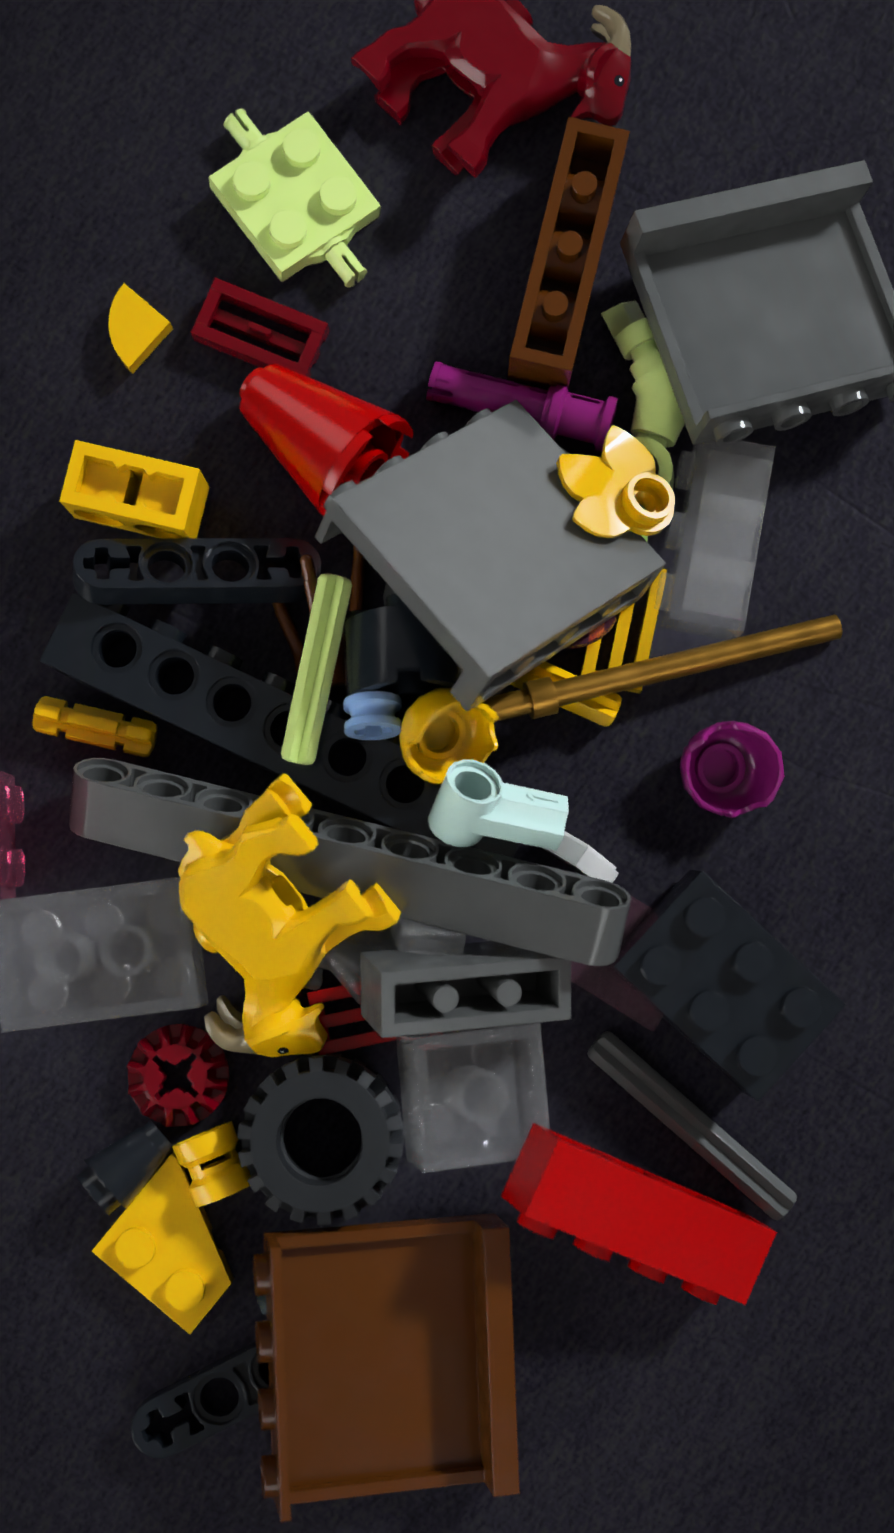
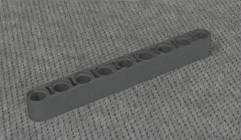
(423, 876)

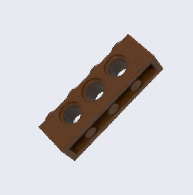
(567, 254)

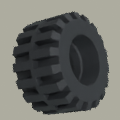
(296, 1187)

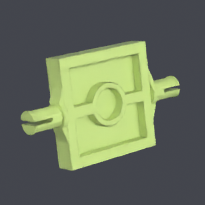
(295, 197)

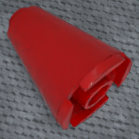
(319, 431)

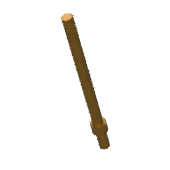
(543, 696)

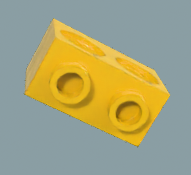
(134, 492)

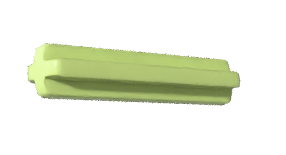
(316, 669)

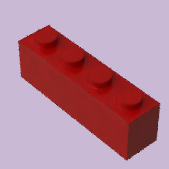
(637, 1216)

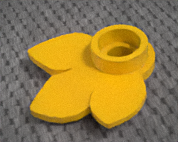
(613, 487)

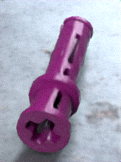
(553, 409)

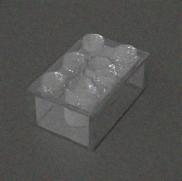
(97, 956)

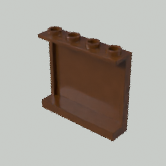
(387, 1359)

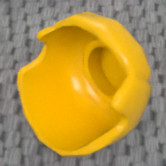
(441, 732)

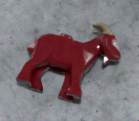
(499, 64)

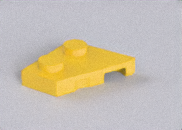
(168, 1249)

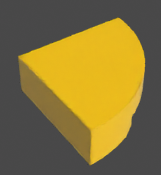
(135, 328)

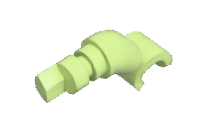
(656, 412)

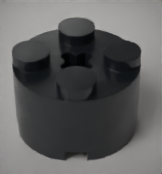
(394, 654)

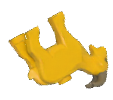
(264, 925)

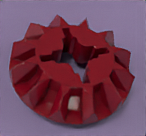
(207, 1074)

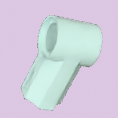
(479, 804)

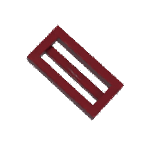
(269, 309)

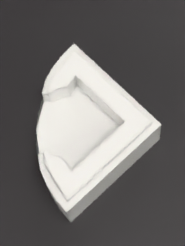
(583, 859)

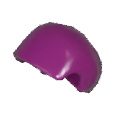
(731, 768)

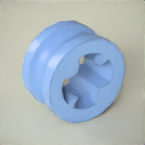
(372, 715)

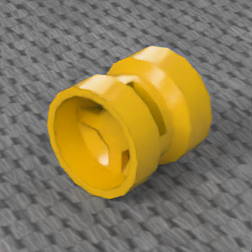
(220, 1177)

